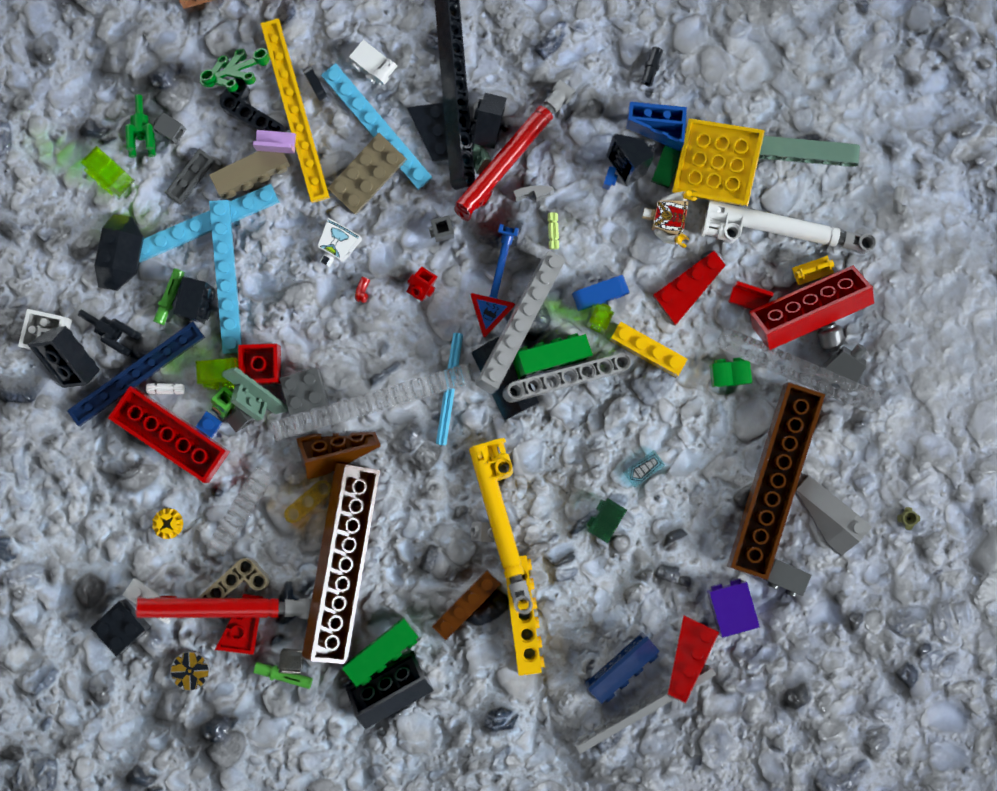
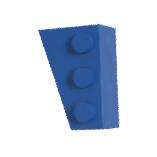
(658, 122)

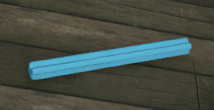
(449, 395)

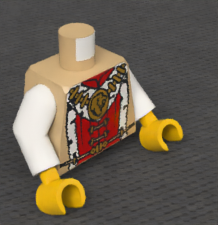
(670, 217)

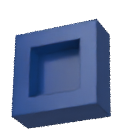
(610, 179)
(209, 424)

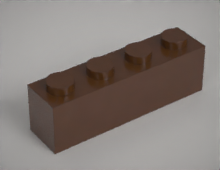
(466, 604)

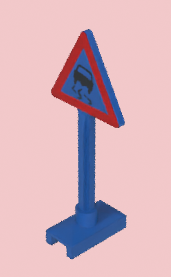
(491, 309)

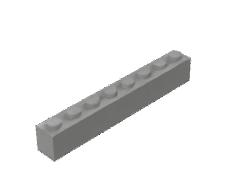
(520, 322)

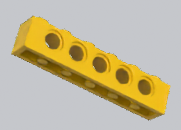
(526, 665)

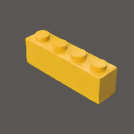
(648, 349)

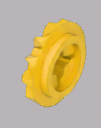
(176, 523)

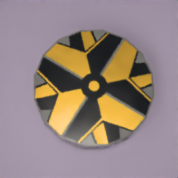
(190, 670)

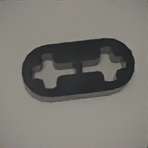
(314, 83)

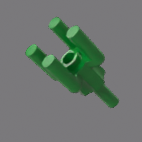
(139, 130)

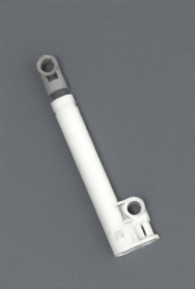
(724, 216)

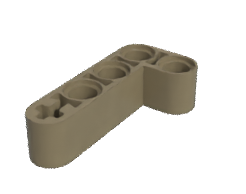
(241, 576)

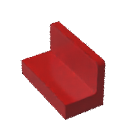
(749, 296)

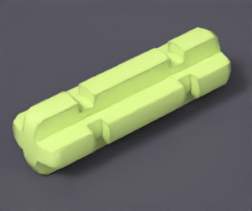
(553, 231)

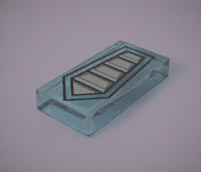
(644, 468)

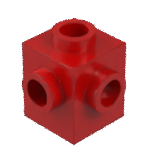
(421, 284)

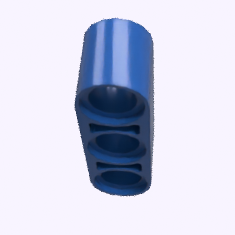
(600, 293)

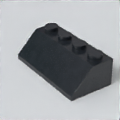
(630, 157)
(506, 408)
(389, 690)

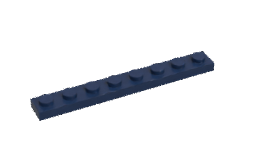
(136, 373)

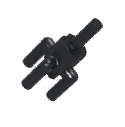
(111, 331)

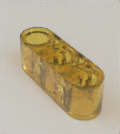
(300, 506)

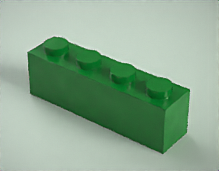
(552, 355)
(380, 651)

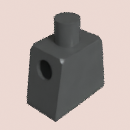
(848, 362)

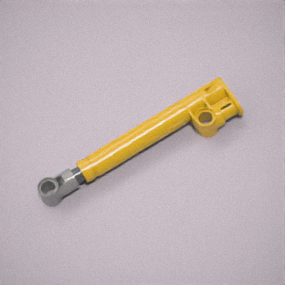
(486, 464)

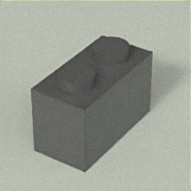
(789, 578)

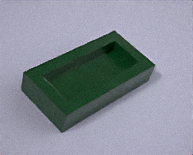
(666, 167)

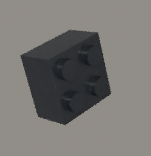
(194, 300)
(120, 627)

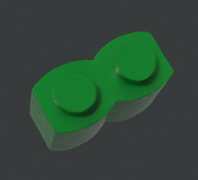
(730, 373)

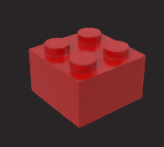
(261, 362)

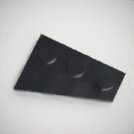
(431, 126)

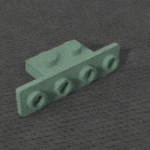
(251, 396)

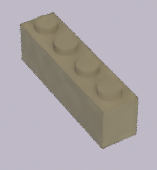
(248, 171)

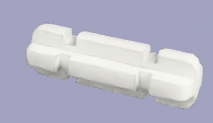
(161, 388)

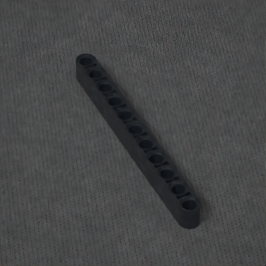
(455, 93)

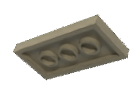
(367, 173)

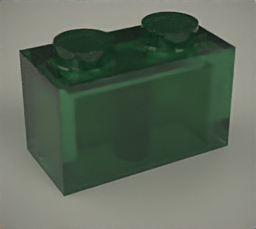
(606, 519)

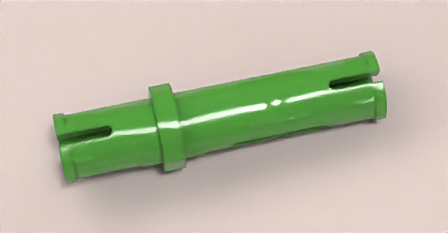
(166, 302)
(273, 673)

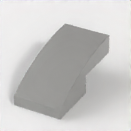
(539, 192)

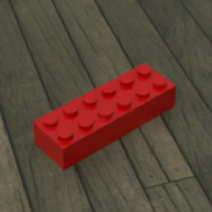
(812, 307)
(169, 434)

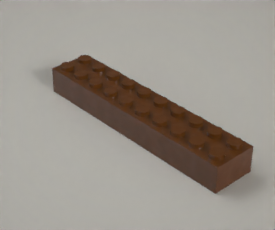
(776, 480)
(340, 564)

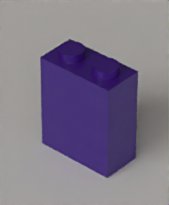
(733, 608)

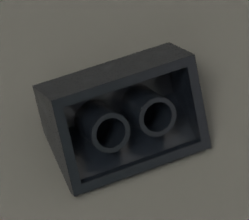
(64, 357)

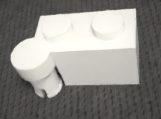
(372, 63)

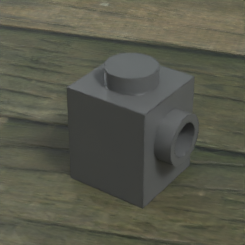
(441, 229)

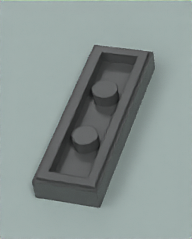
(190, 176)

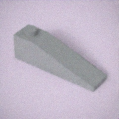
(835, 520)

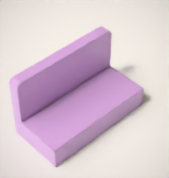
(275, 141)

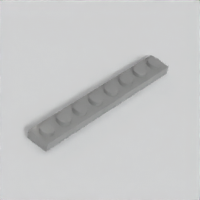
(635, 713)

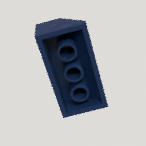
(621, 668)

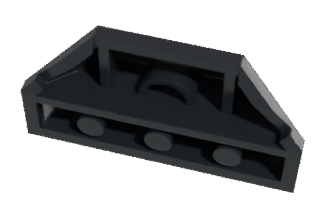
(118, 252)

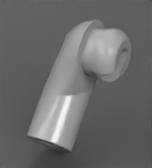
(897, 201)

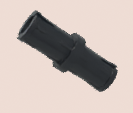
(652, 66)

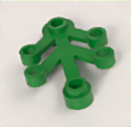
(213, 77)

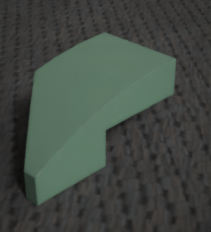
(481, 158)

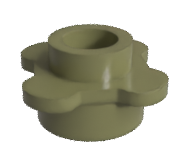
(914, 518)

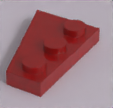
(240, 634)

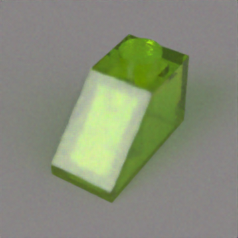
(600, 318)

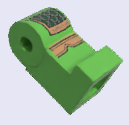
(222, 404)

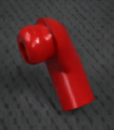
(360, 295)

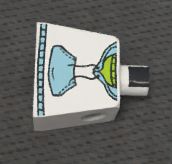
(337, 242)

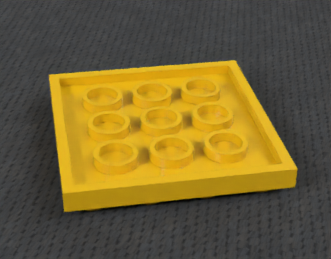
(719, 161)

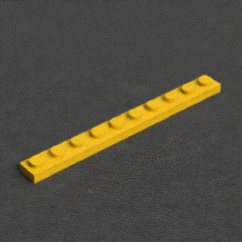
(295, 110)

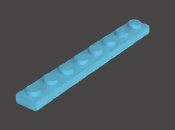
(374, 123)
(201, 224)
(225, 275)

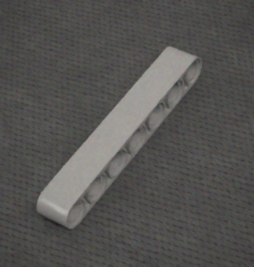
(559, 381)

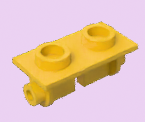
(813, 270)

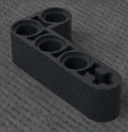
(240, 106)

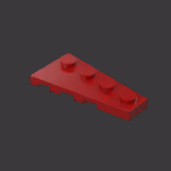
(684, 290)
(691, 655)

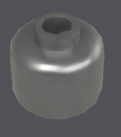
(831, 337)

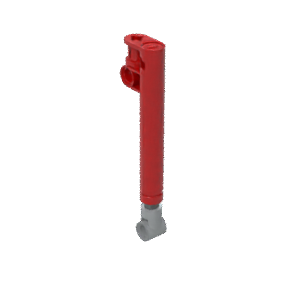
(482, 187)
(221, 607)

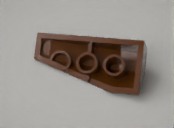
(322, 453)

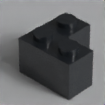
(489, 118)

